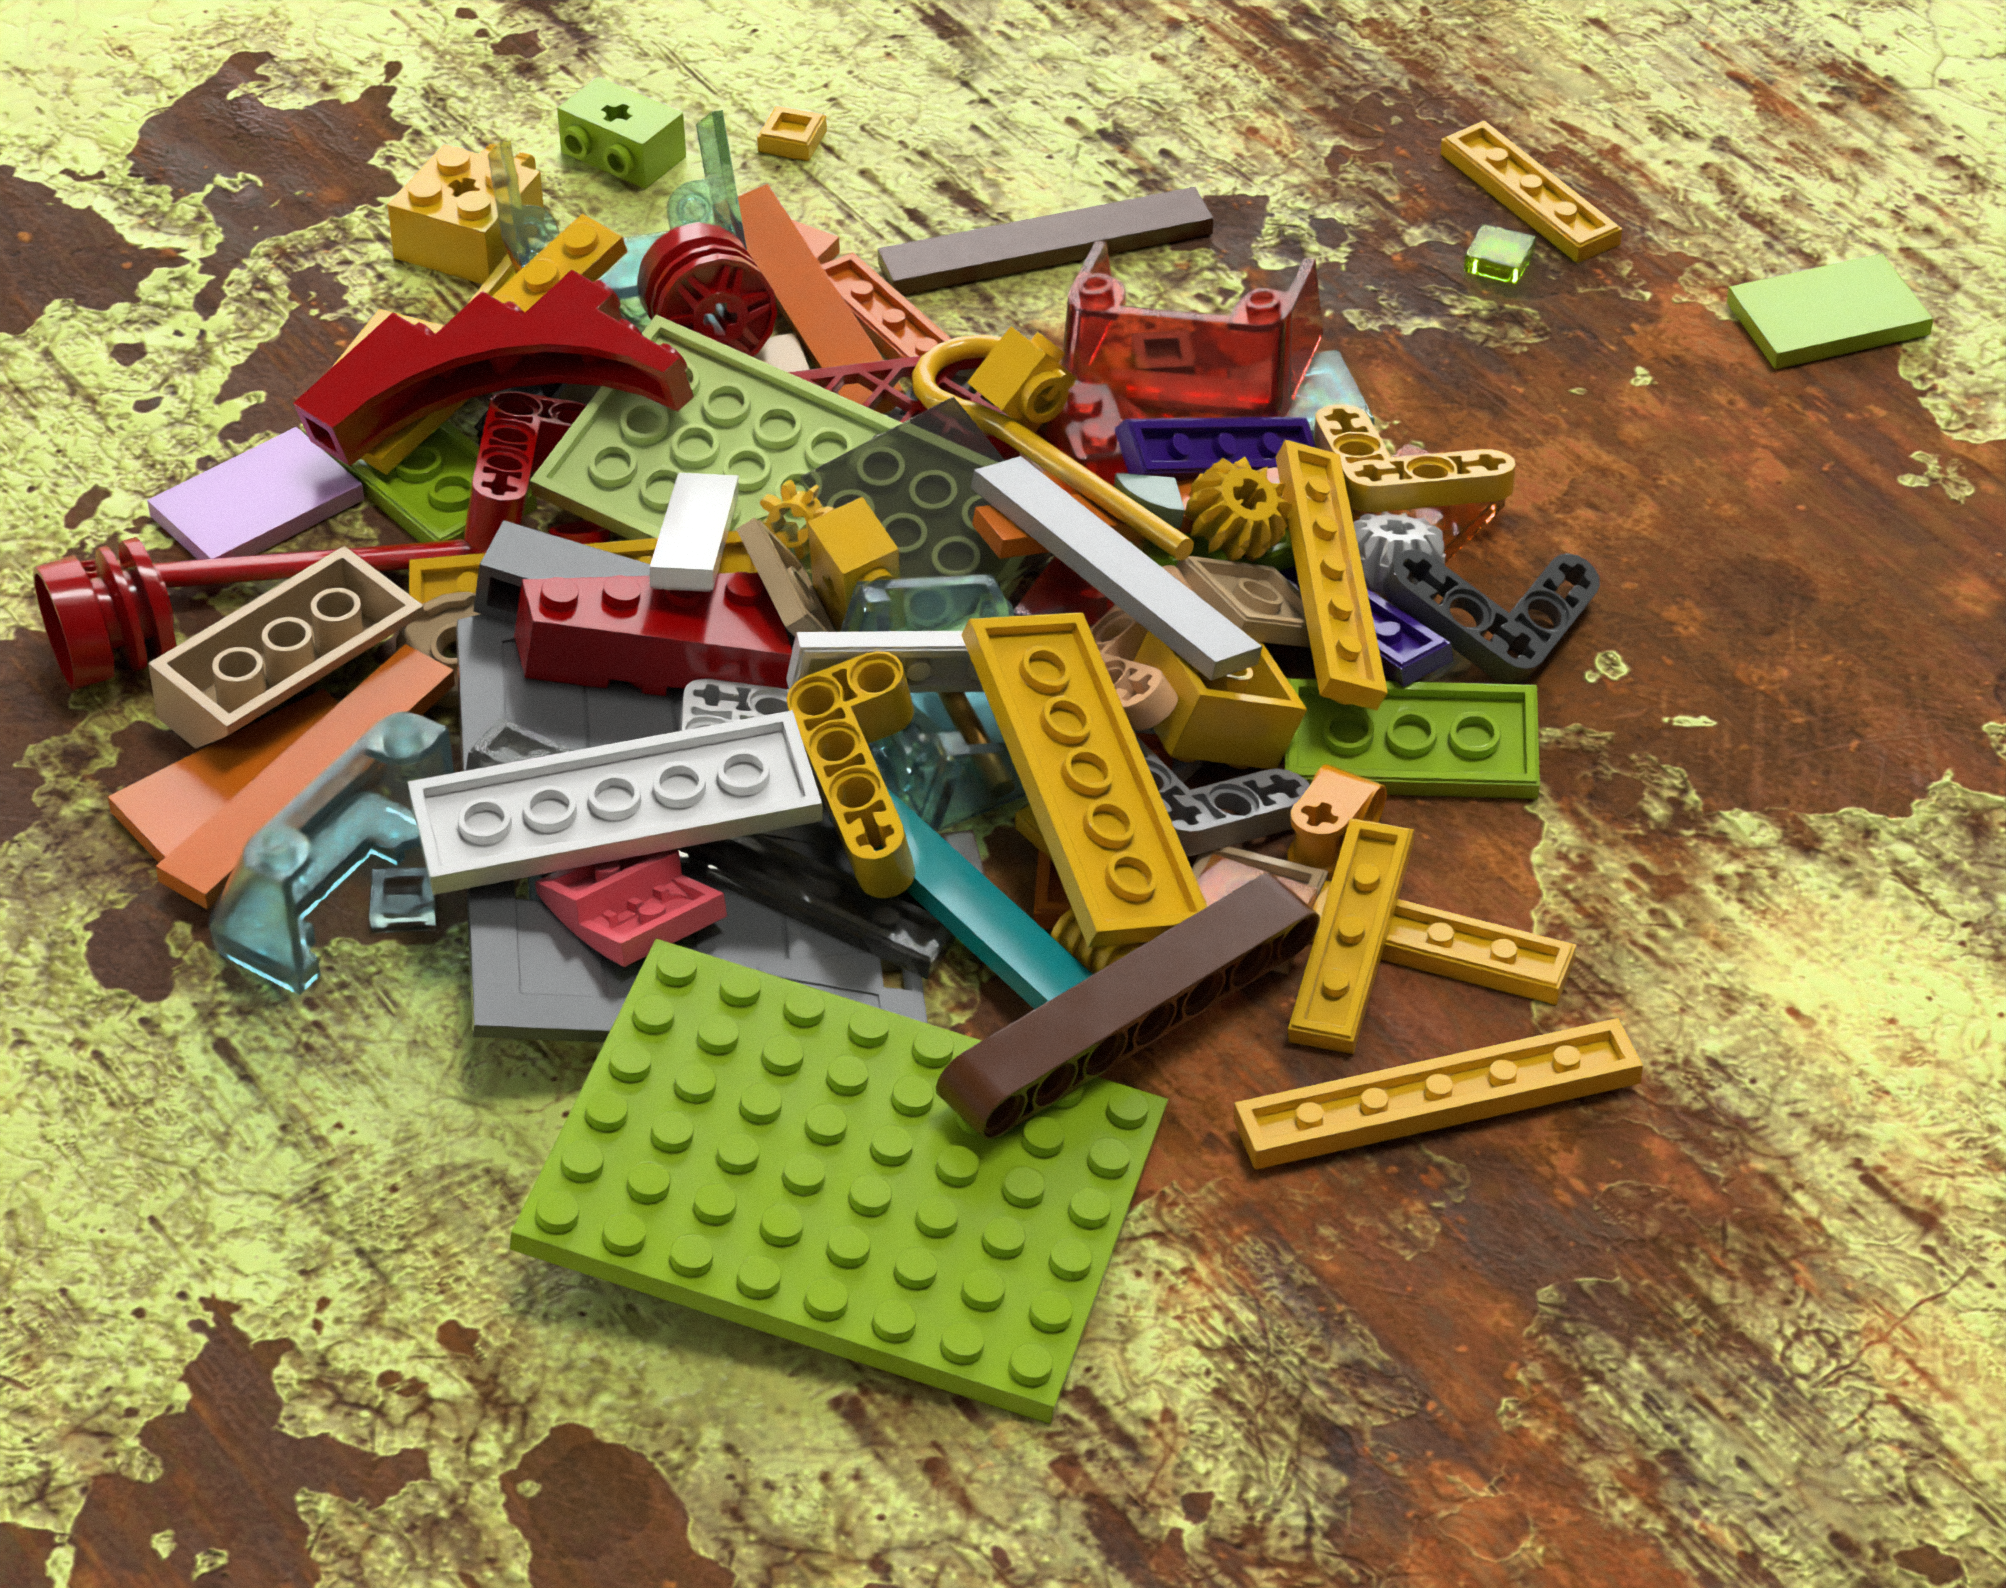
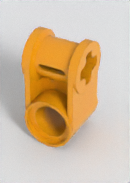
(1325, 812)

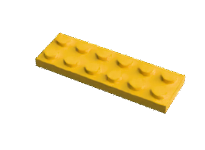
(1084, 776)

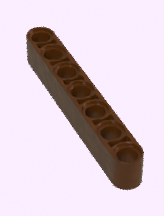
(1126, 1006)

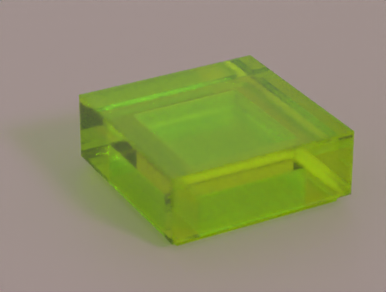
(1499, 254)

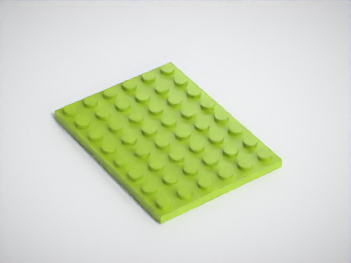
(812, 1184)

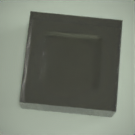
(402, 900)

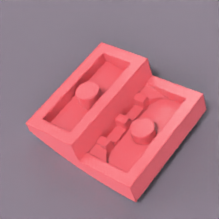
(630, 903)

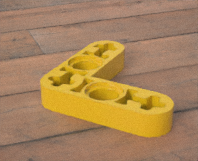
(1407, 482)

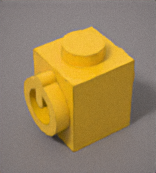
(1024, 378)

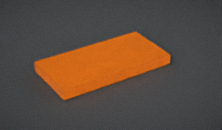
(184, 795)

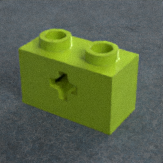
(621, 132)

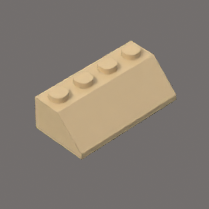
(276, 646)

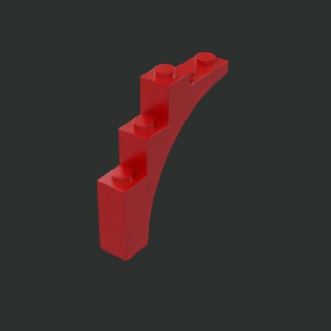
(487, 347)

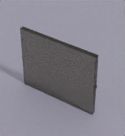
(923, 495)

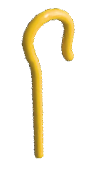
(1038, 449)

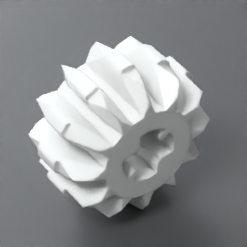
(1388, 535)

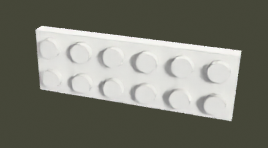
(614, 802)

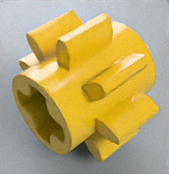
(801, 505)

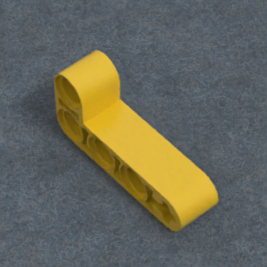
(837, 719)

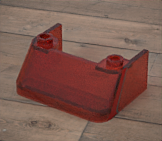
(1192, 360)

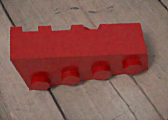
(648, 636)

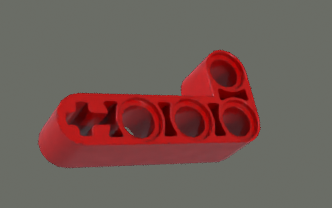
(514, 443)

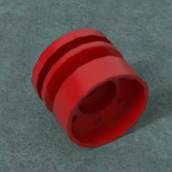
(709, 285)
(104, 613)

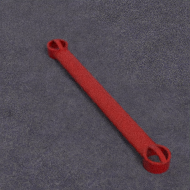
(289, 564)

